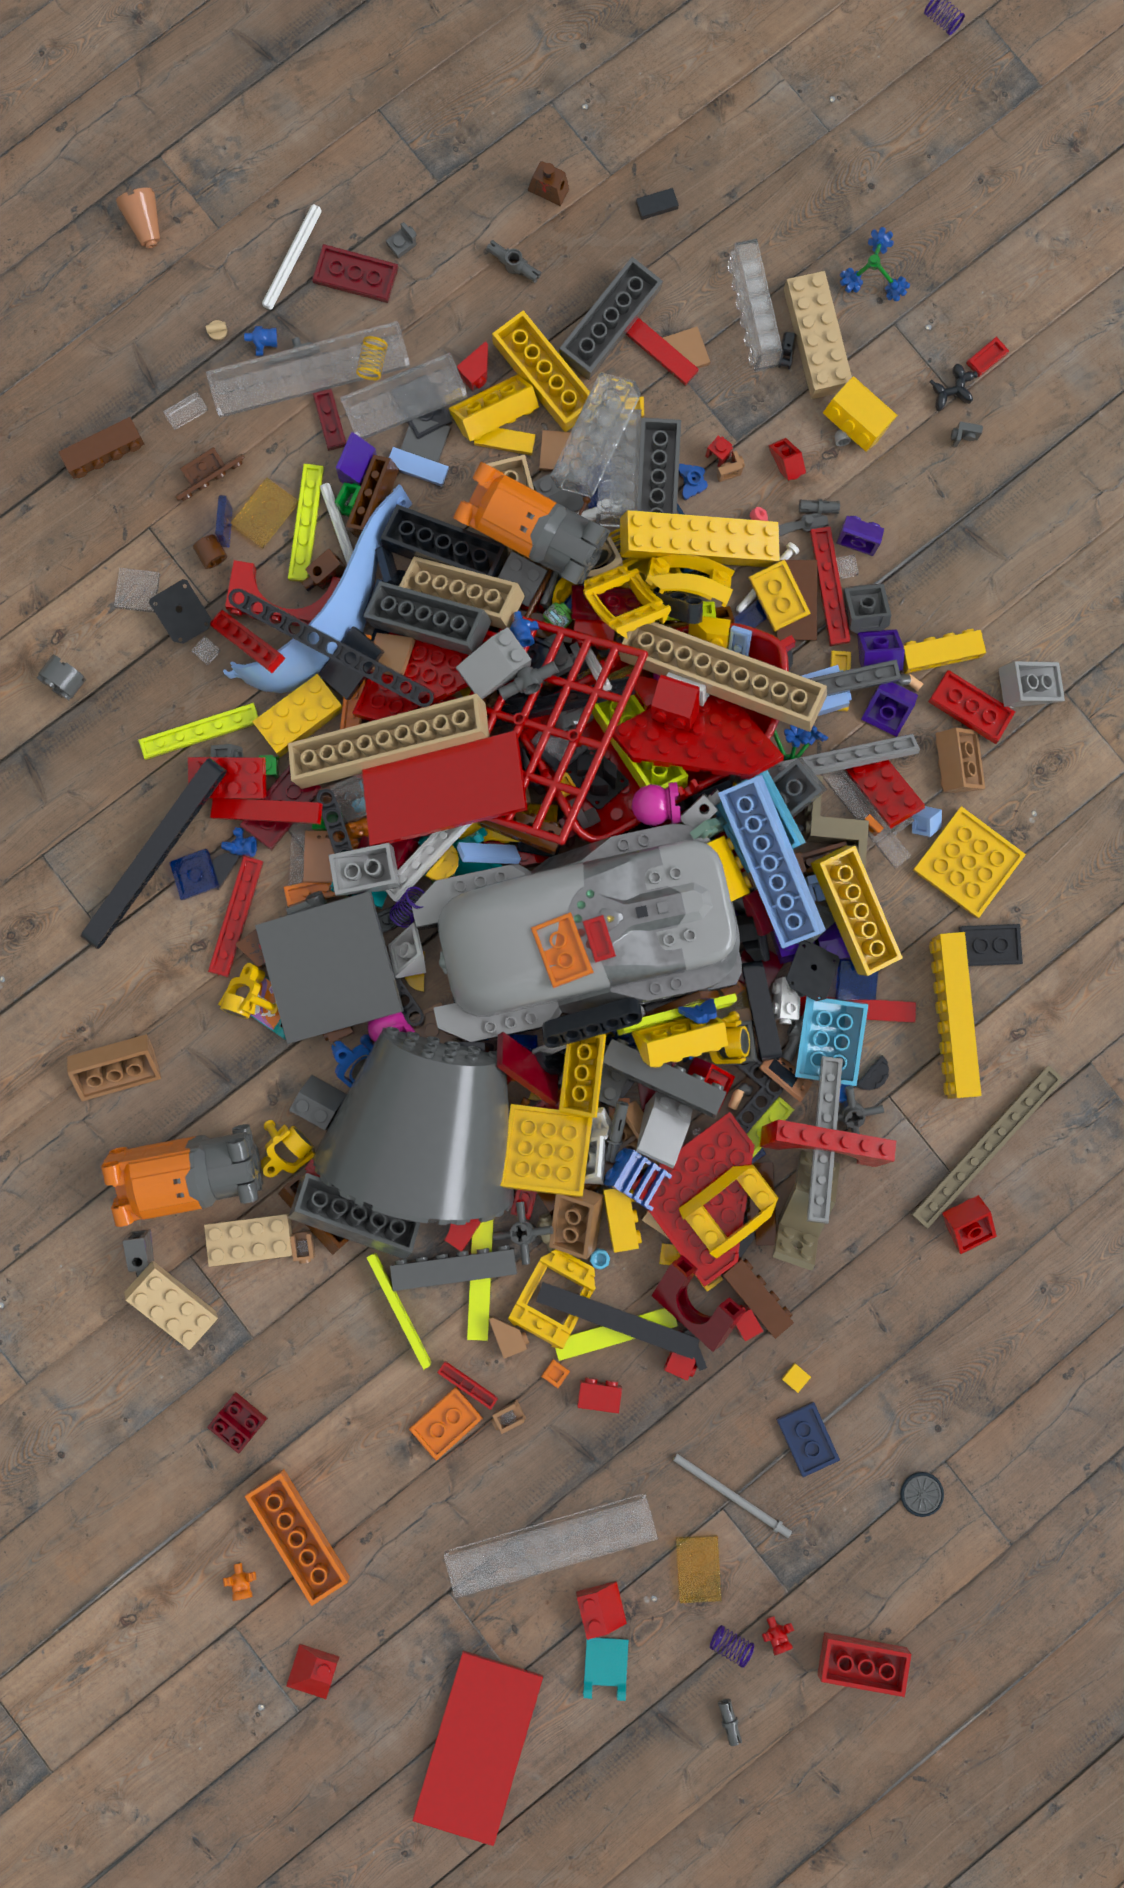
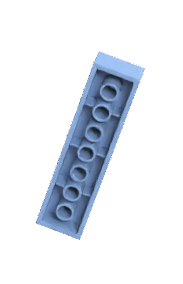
(772, 861)

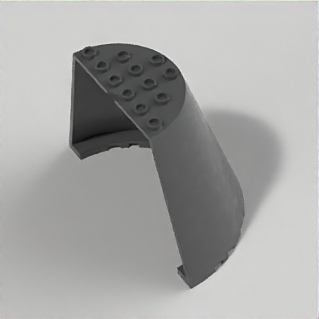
(422, 1132)

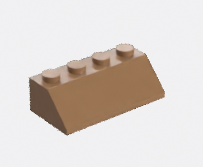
(113, 1067)

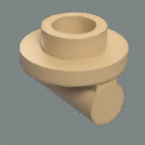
(217, 330)

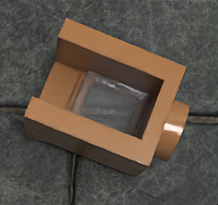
(302, 1246)
(508, 1417)

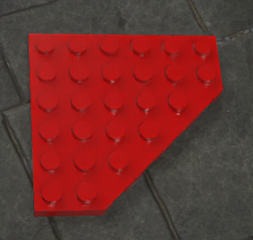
(427, 665)
(718, 741)
(697, 1167)

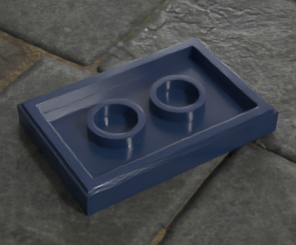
(808, 1439)

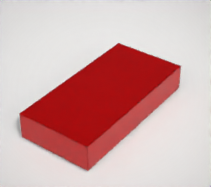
(987, 356)
(599, 938)

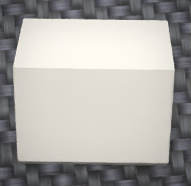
(407, 953)
(596, 1161)

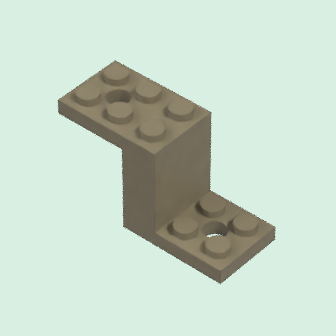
(834, 830)
(792, 1222)

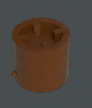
(210, 551)

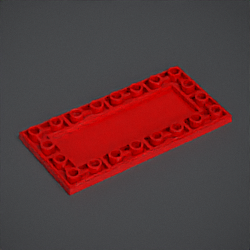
(444, 789)
(478, 1748)

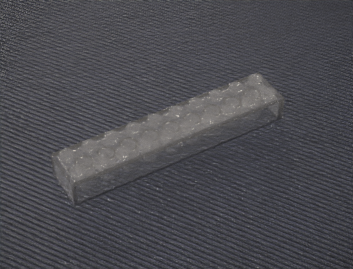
(304, 370)
(550, 1545)

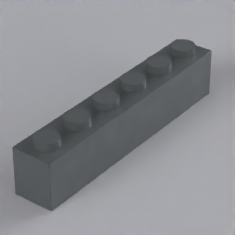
(453, 1269)

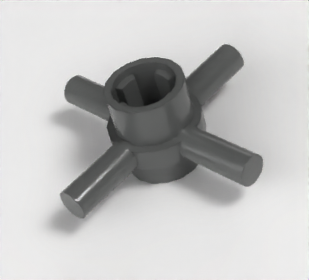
(851, 1105)
(516, 1233)

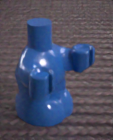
(262, 337)
(522, 629)
(241, 845)

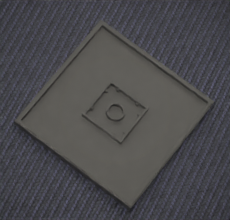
(329, 967)

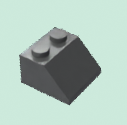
(566, 498)
(318, 1102)

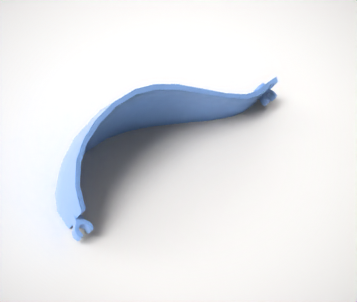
(337, 616)

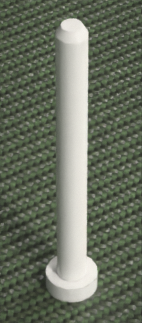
(791, 550)

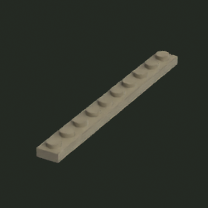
(987, 1146)

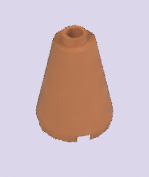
(141, 215)

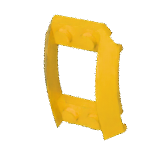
(716, 586)
(652, 607)
(705, 1225)
(535, 1321)

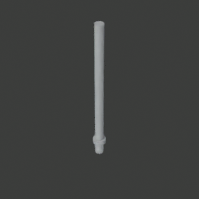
(776, 1525)

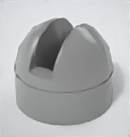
(842, 438)

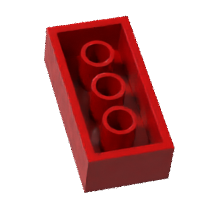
(864, 1664)

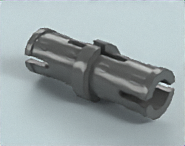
(819, 506)
(730, 1722)

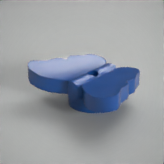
(692, 487)
(700, 1014)

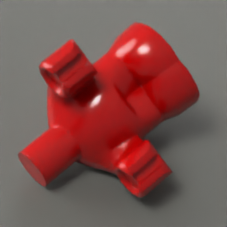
(778, 1636)

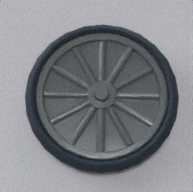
(922, 1494)

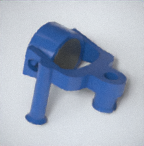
(346, 1057)

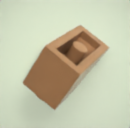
(509, 1337)

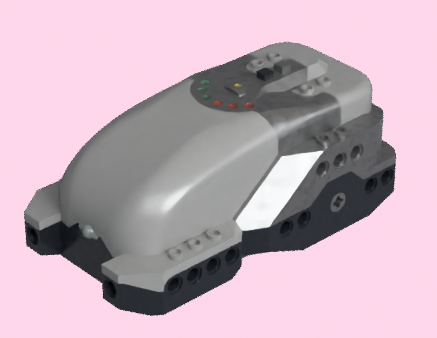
(660, 904)

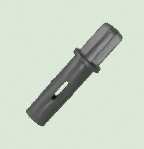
(618, 1123)

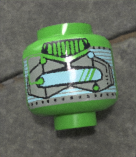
(558, 615)

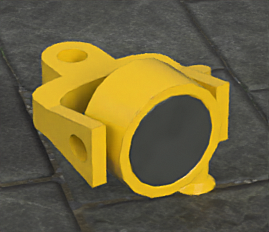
(244, 1007)
(737, 1039)
(294, 1141)

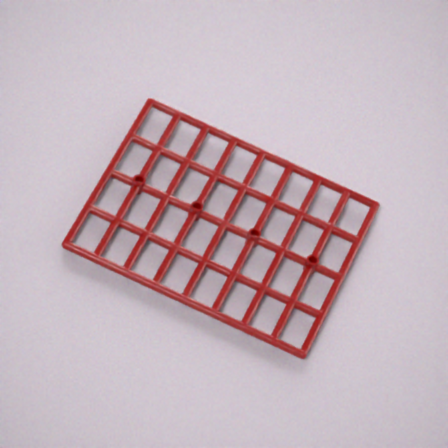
(573, 735)

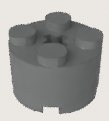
(61, 677)

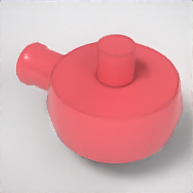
(759, 514)

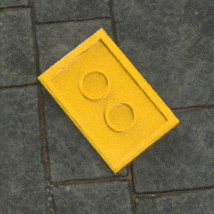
(779, 595)

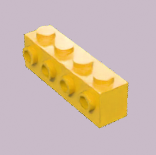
(943, 651)

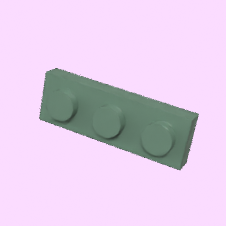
(709, 828)

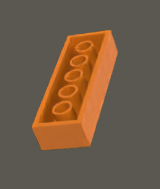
(297, 1537)

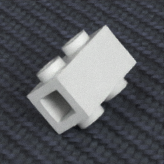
(785, 1002)

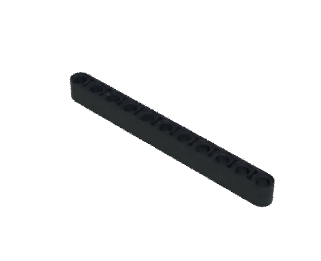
(321, 646)
(335, 828)
(153, 853)

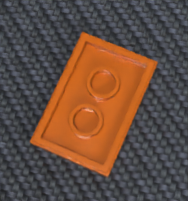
(567, 954)
(446, 1423)

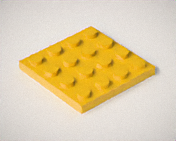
(969, 862)
(546, 1151)

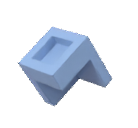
(927, 821)

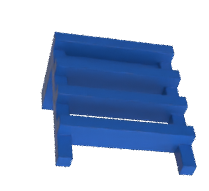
(625, 1172)

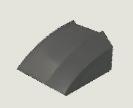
(867, 607)

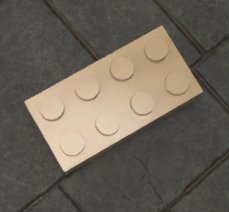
(248, 1239)
(170, 1305)

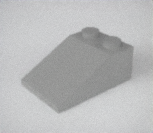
(494, 663)
(1031, 683)
(364, 870)
(663, 1129)

